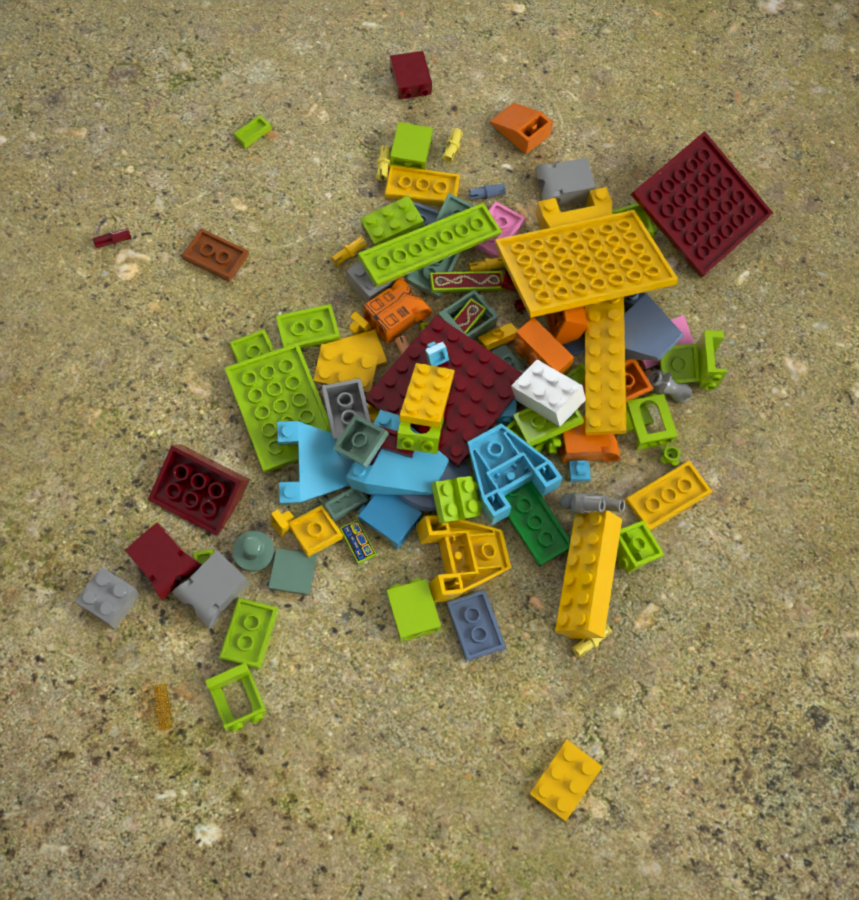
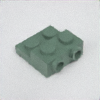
(360, 441)

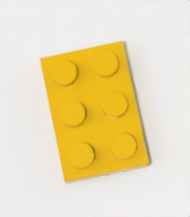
(342, 365)
(565, 780)

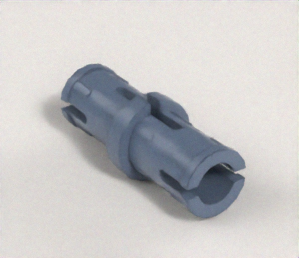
(487, 191)

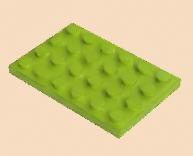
(273, 391)

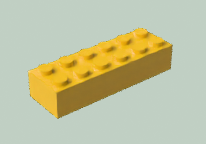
(589, 575)

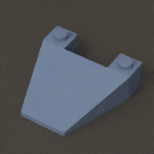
(647, 329)

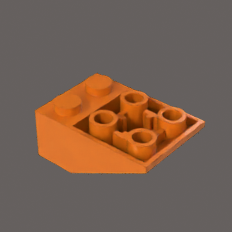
(523, 126)

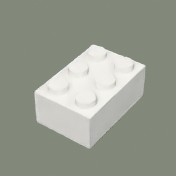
(548, 392)

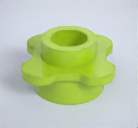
(675, 452)

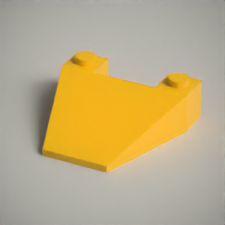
(598, 205)
(468, 552)

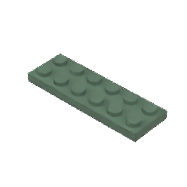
(420, 278)

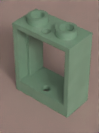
(490, 314)

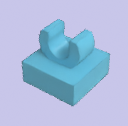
(436, 354)
(579, 471)

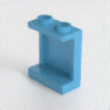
(390, 517)

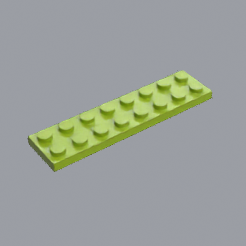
(429, 244)

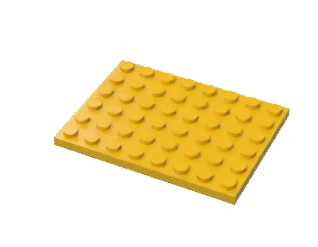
(584, 263)

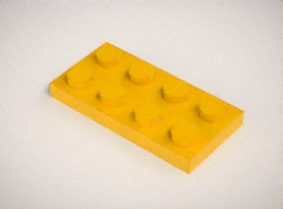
(427, 395)

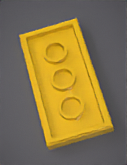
(420, 185)
(668, 495)

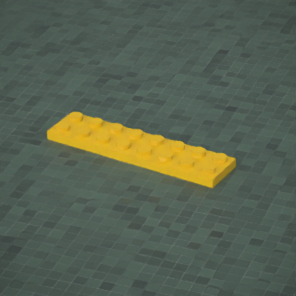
(605, 368)

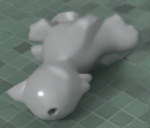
(664, 384)

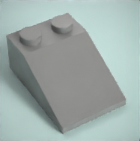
(342, 403)

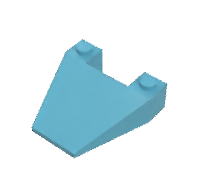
(319, 464)
(504, 464)
(397, 473)

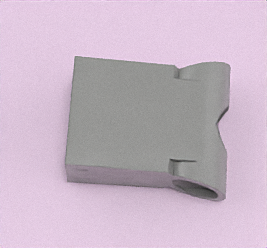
(566, 181)
(212, 588)

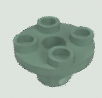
(253, 551)

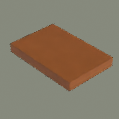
(215, 255)

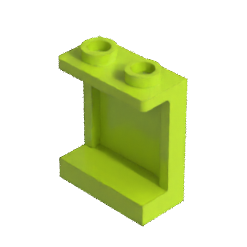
(411, 145)
(707, 345)
(413, 609)

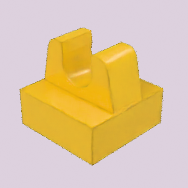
(359, 324)
(280, 521)

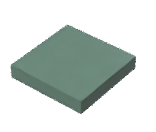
(292, 572)

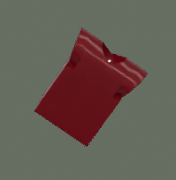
(162, 559)

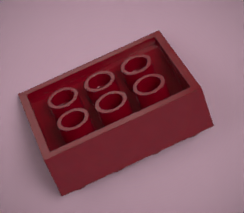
(198, 488)

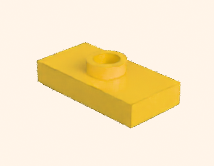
(498, 336)

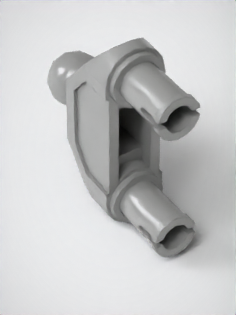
(590, 503)

